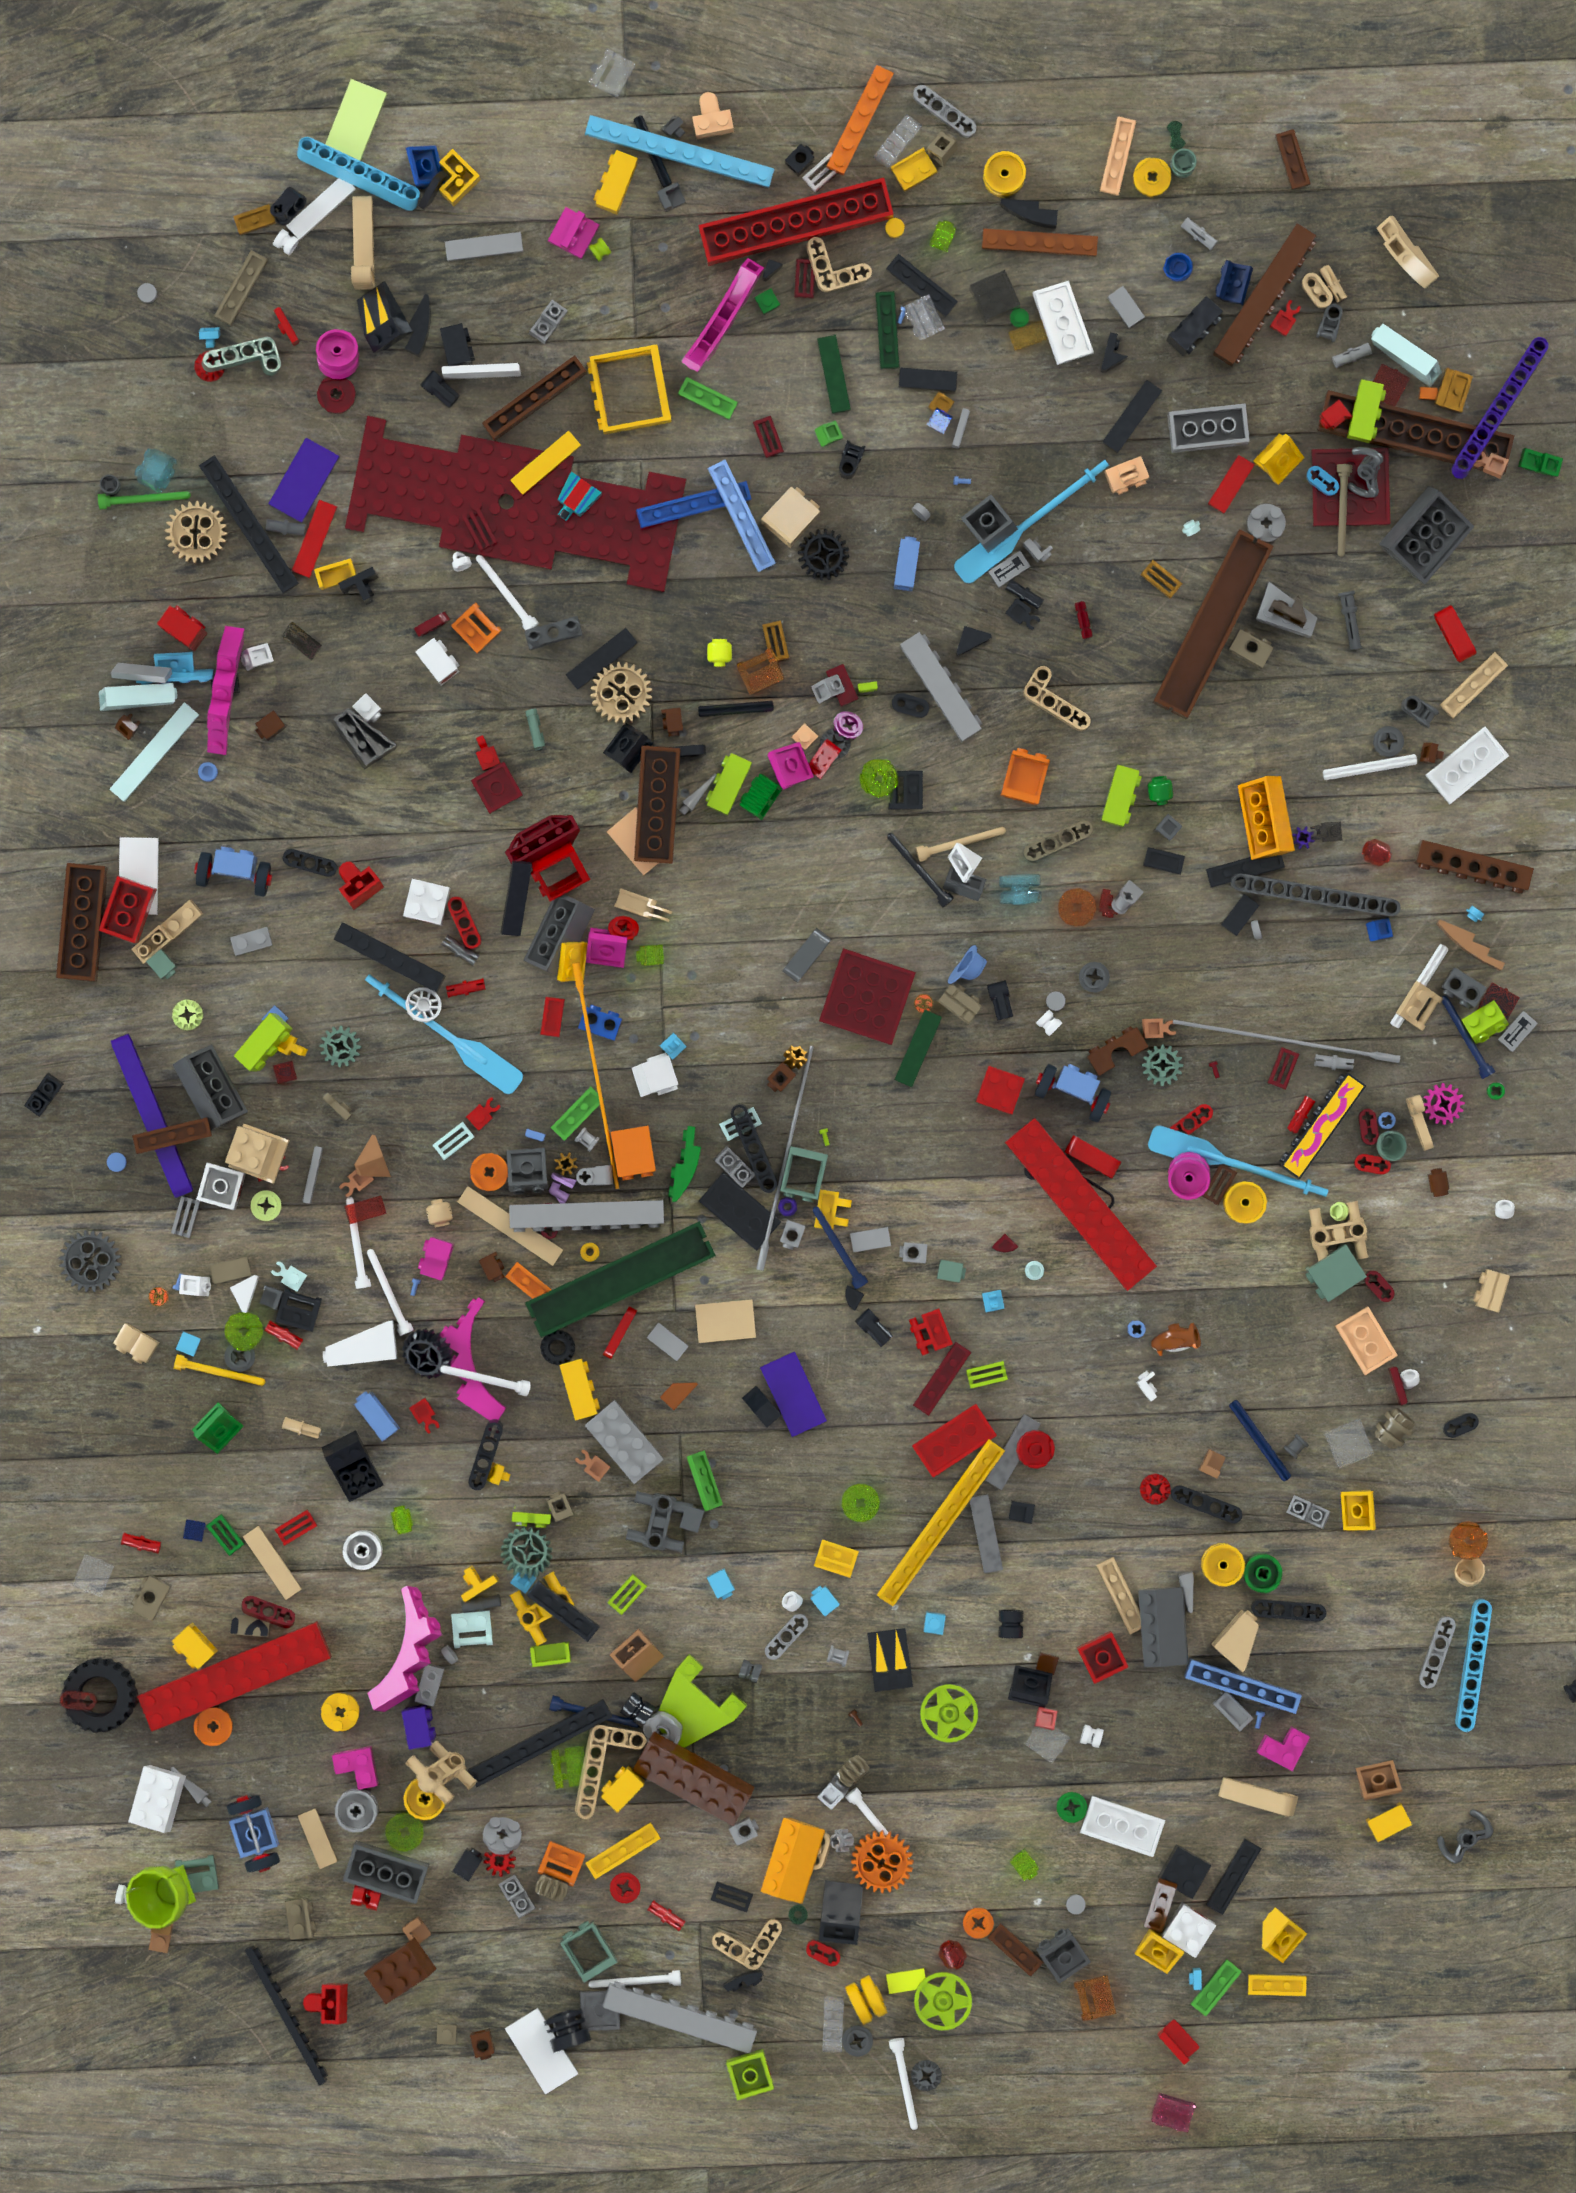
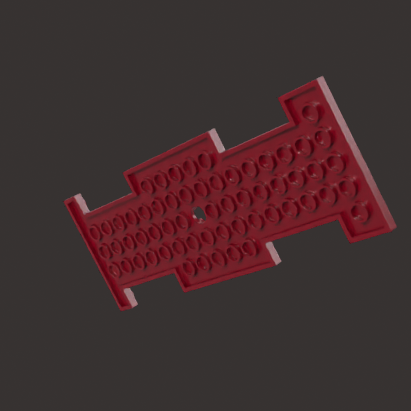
(442, 486)

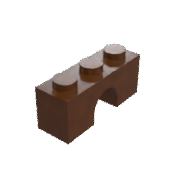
(1101, 1057)

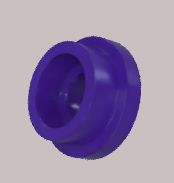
(793, 1206)

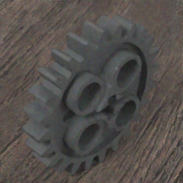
(76, 1250)

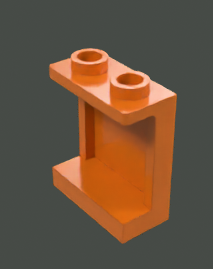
(1025, 776)
(633, 1152)

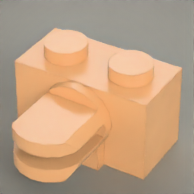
(712, 120)
(1127, 475)

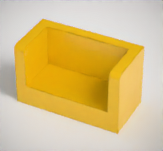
(332, 574)
(1389, 1822)

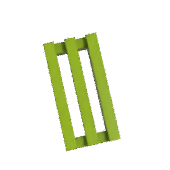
(971, 1378)
(637, 1582)

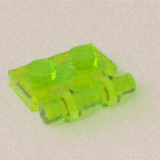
(574, 1760)

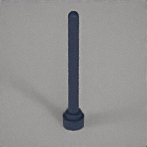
(1485, 1069)
(858, 1279)
(558, 1704)

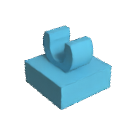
(210, 335)
(673, 1046)
(993, 1300)
(523, 1583)

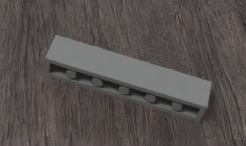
(940, 686)

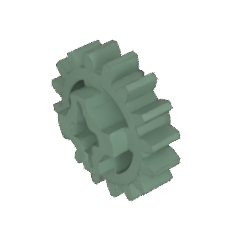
(344, 1037)
(1162, 1056)

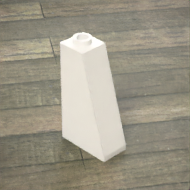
(368, 1346)

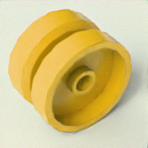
(1004, 185)
(1233, 1202)
(1211, 1564)
(419, 1807)
(867, 1999)

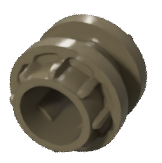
(1394, 1428)

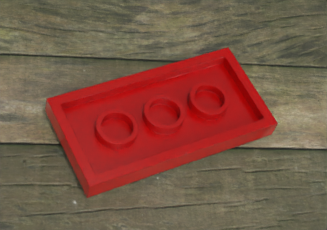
(954, 1440)

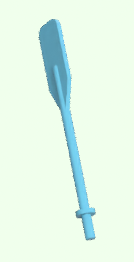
(979, 561)
(473, 1053)
(1172, 1143)

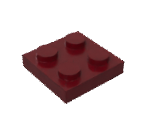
(496, 787)

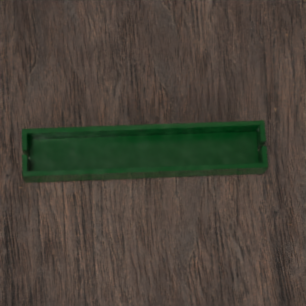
(620, 1279)

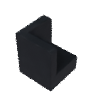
(1021, 1511)

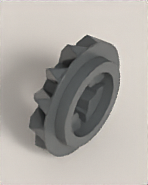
(1394, 734)
(843, 746)
(1086, 982)
(240, 1365)
(854, 2049)
(917, 2074)

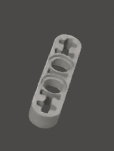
(946, 109)
(1434, 1651)

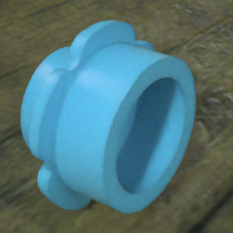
(1474, 914)

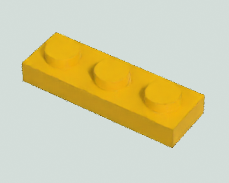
(1276, 1985)

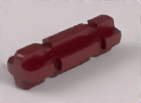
(1083, 619)

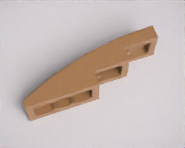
(1464, 940)

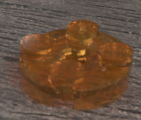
(1077, 896)
(1468, 1551)

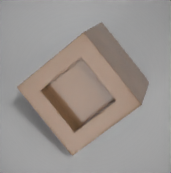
(1212, 1463)
(417, 1929)

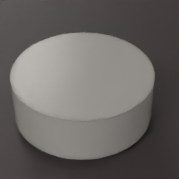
(147, 293)
(920, 511)
(1256, 929)
(1055, 1001)
(449, 1654)
(1075, 1904)

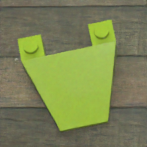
(693, 1707)

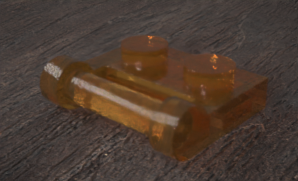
(763, 677)
(1101, 1996)

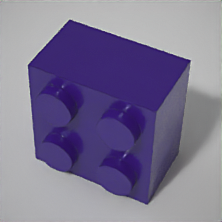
(418, 1726)

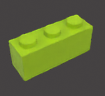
(1366, 411)
(728, 783)
(1121, 796)
(263, 1042)

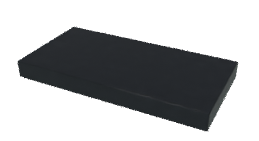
(738, 1210)

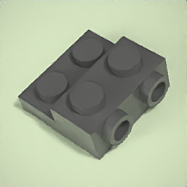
(527, 1170)
(1063, 1954)

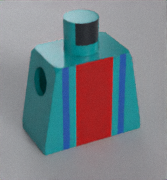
(577, 496)

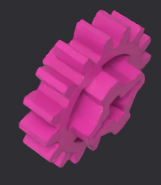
(1435, 1107)

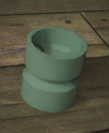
(1183, 163)

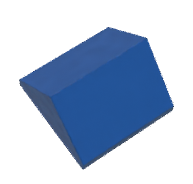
(423, 164)

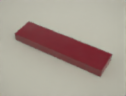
(942, 1378)

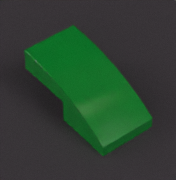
(1540, 462)

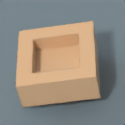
(804, 736)

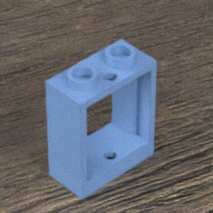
(906, 564)
(376, 1415)

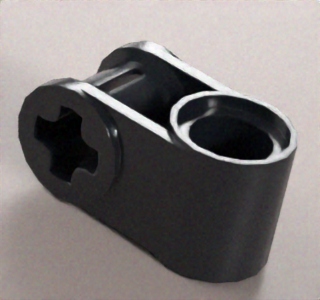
(288, 204)
(851, 456)

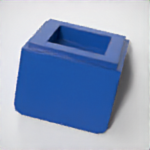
(1379, 929)

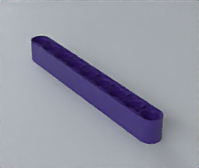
(1497, 415)
(150, 1112)

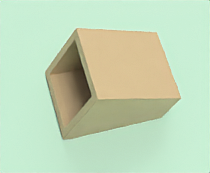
(791, 516)
(1237, 1639)

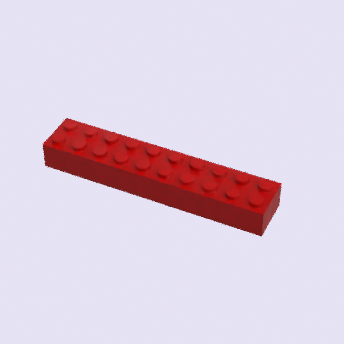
(796, 221)
(1080, 1204)
(234, 1676)

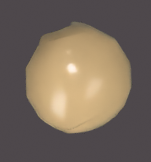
(1469, 1572)

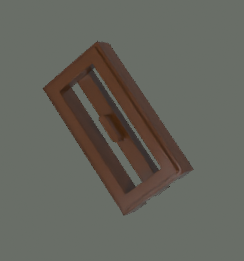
(1227, 1170)

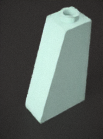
(1407, 355)
(137, 696)

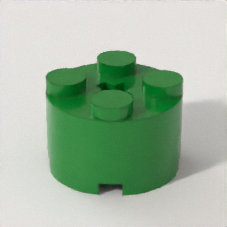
(1273, 1573)

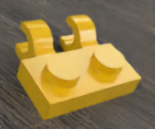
(828, 1205)

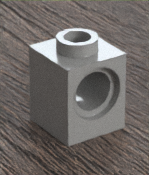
(792, 1226)
(922, 1249)
(737, 1836)

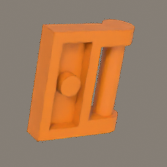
(471, 632)
(563, 1857)

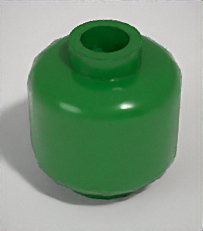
(1160, 790)

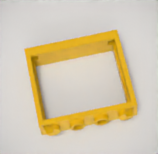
(596, 387)

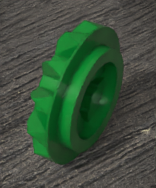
(1080, 1811)

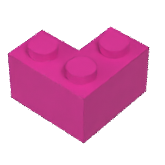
(436, 1258)
(1288, 1751)
(360, 1761)

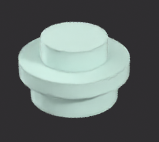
(1191, 527)
(1034, 1270)

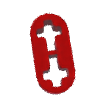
(1373, 1159)
(820, 1956)

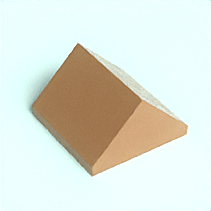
(1378, 1780)

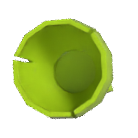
(159, 1895)

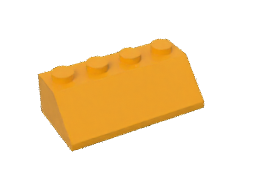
(1266, 817)
(792, 1860)

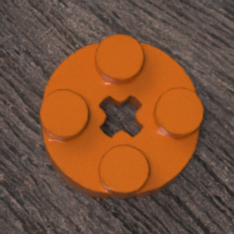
(478, 1170)
(205, 1734)

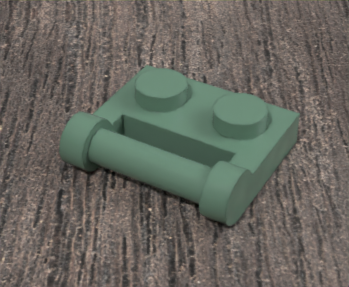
(534, 722)
(201, 1880)

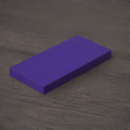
(304, 480)
(793, 1394)

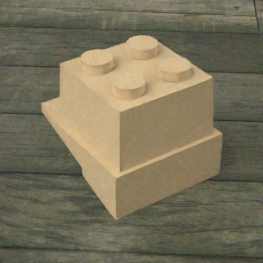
(256, 1152)

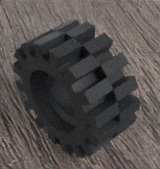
(569, 1347)

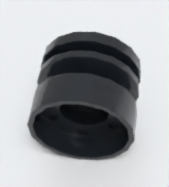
(567, 2030)

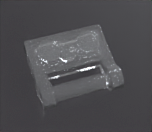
(617, 76)

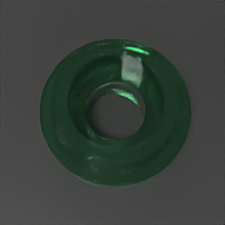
(802, 1919)

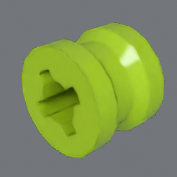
(599, 249)

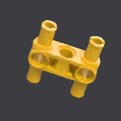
(539, 1614)

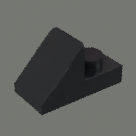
(1110, 358)

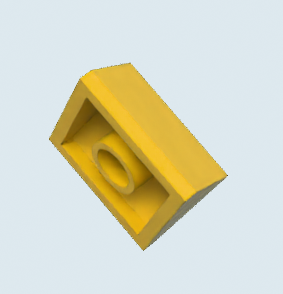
(1358, 1510)
(1158, 1951)

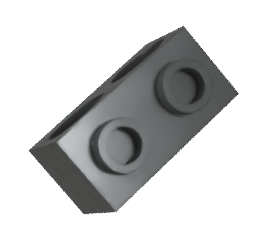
(1465, 983)

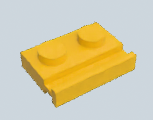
(913, 169)
(571, 953)
(836, 1558)

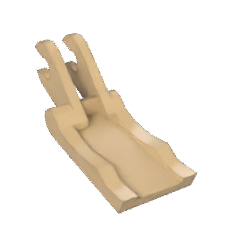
(639, 905)

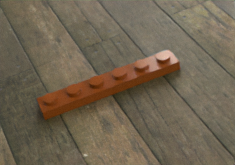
(1039, 242)

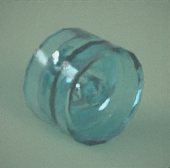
(1019, 888)

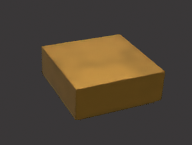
(942, 402)

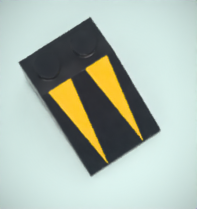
(382, 318)
(890, 1659)

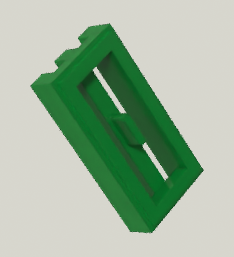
(231, 1530)

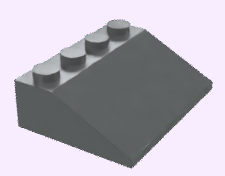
(1426, 534)

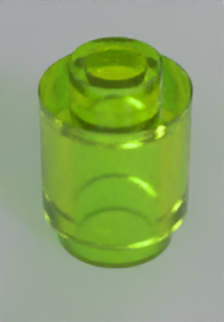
(401, 1519)

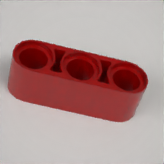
(1455, 633)
(464, 913)
(1092, 1157)

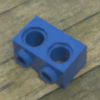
(599, 1028)

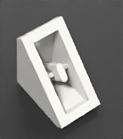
(964, 861)
(244, 1292)

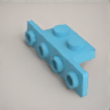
(182, 668)

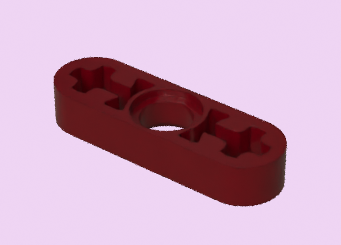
(265, 1604)

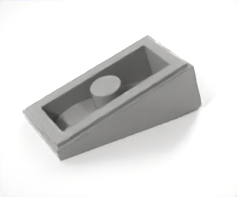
(1186, 1581)

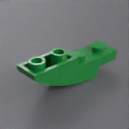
(684, 1172)

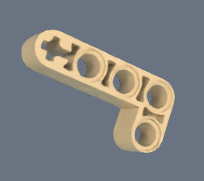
(1058, 702)
(1258, 1797)

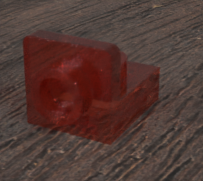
(1105, 901)

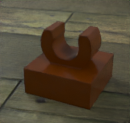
(126, 726)
(1430, 753)

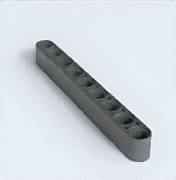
(1324, 898)

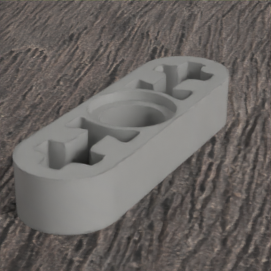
(772, 1643)

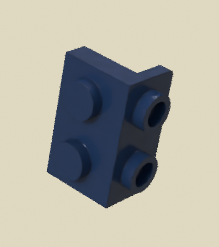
(1233, 282)

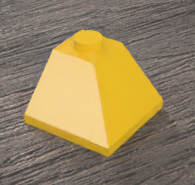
(1280, 1935)

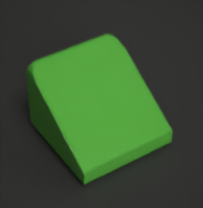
(828, 433)

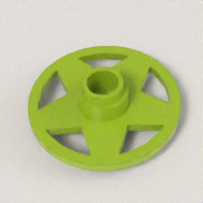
(949, 1713)
(943, 2001)

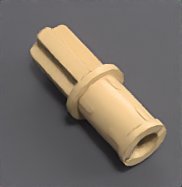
(1333, 283)
(301, 1428)

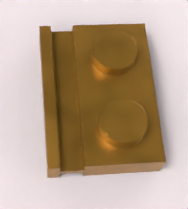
(1453, 390)

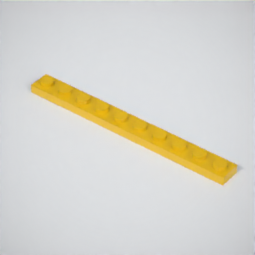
(940, 1522)

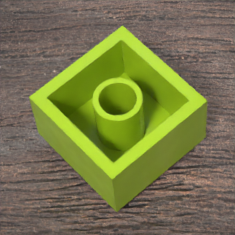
(750, 2074)

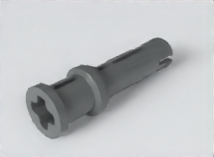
(1349, 611)

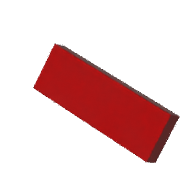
(1231, 484)

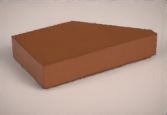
(677, 1393)

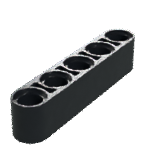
(754, 1157)

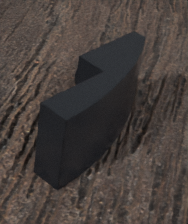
(43, 1094)
(750, 1977)

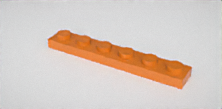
(860, 120)

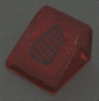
(284, 1072)

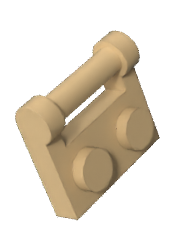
(1415, 1002)

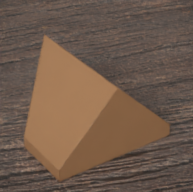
(371, 1160)

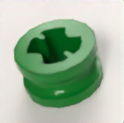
(1495, 1097)

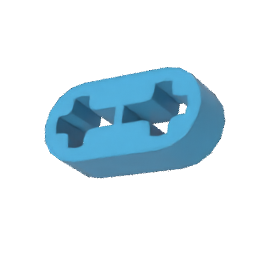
(1325, 477)

